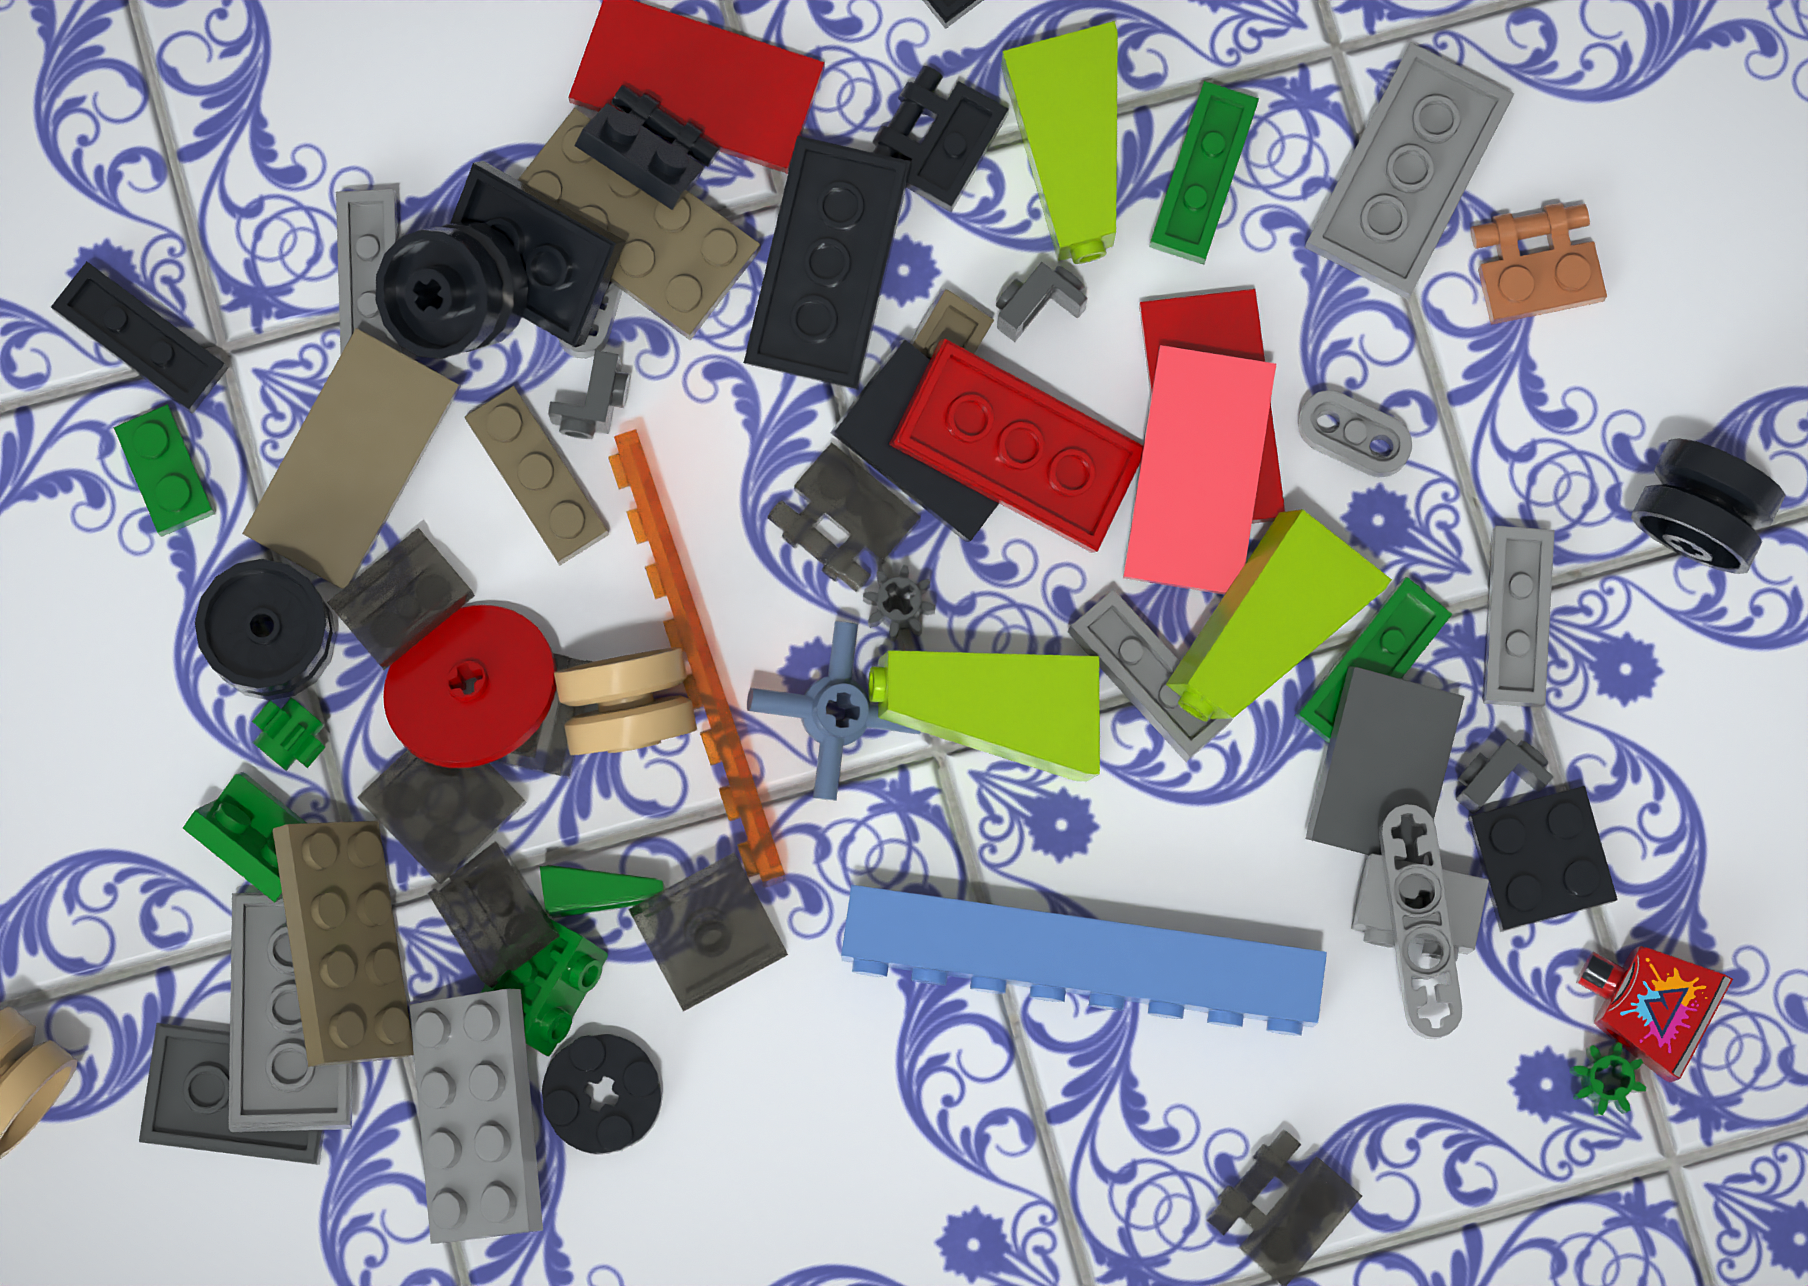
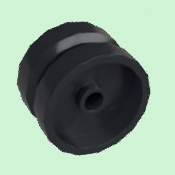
(451, 289)
(1708, 505)
(231, 625)

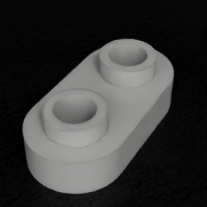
(1356, 430)

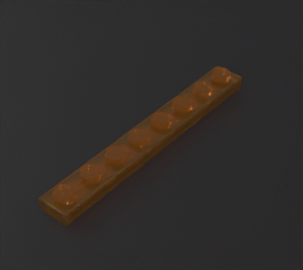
(703, 684)

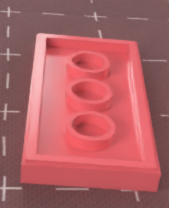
(1199, 470)

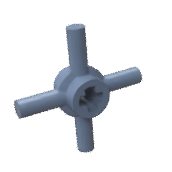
(811, 708)

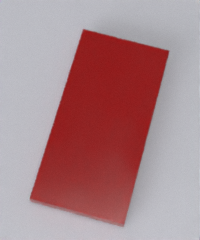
(733, 87)
(1222, 326)
(1018, 445)

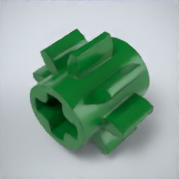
(288, 734)
(1621, 1070)

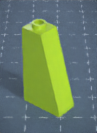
(1068, 126)
(1275, 613)
(1006, 705)

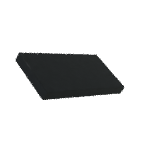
(827, 262)

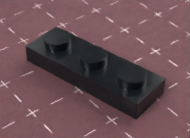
(139, 337)

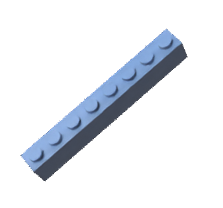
(1083, 957)

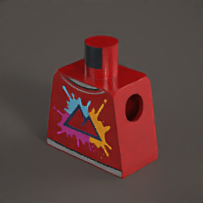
(1655, 1005)

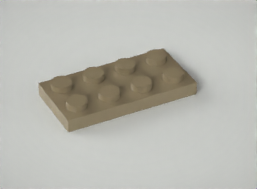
(672, 259)
(343, 942)

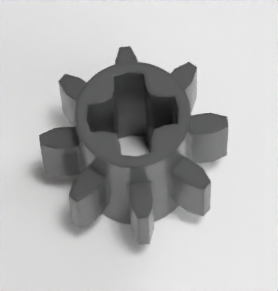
(902, 587)

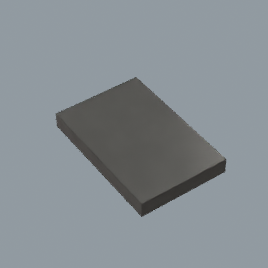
(1383, 753)
(190, 1101)

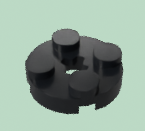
(614, 1126)

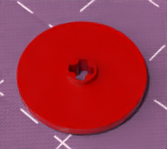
(510, 695)

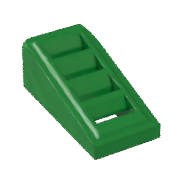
(585, 891)

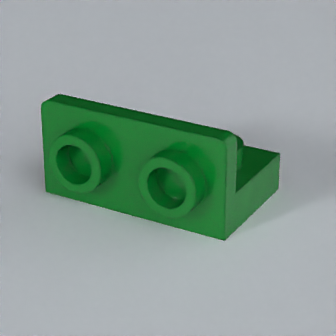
(241, 831)
(554, 986)

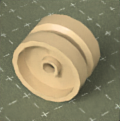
(626, 710)
(28, 1078)

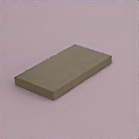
(351, 459)

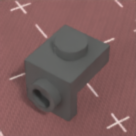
(1024, 301)
(605, 391)
(1486, 775)

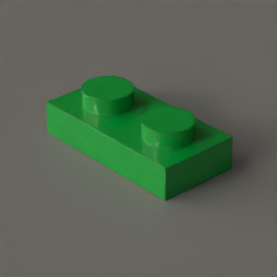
(164, 470)

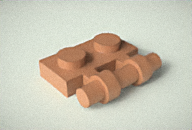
(1542, 280)

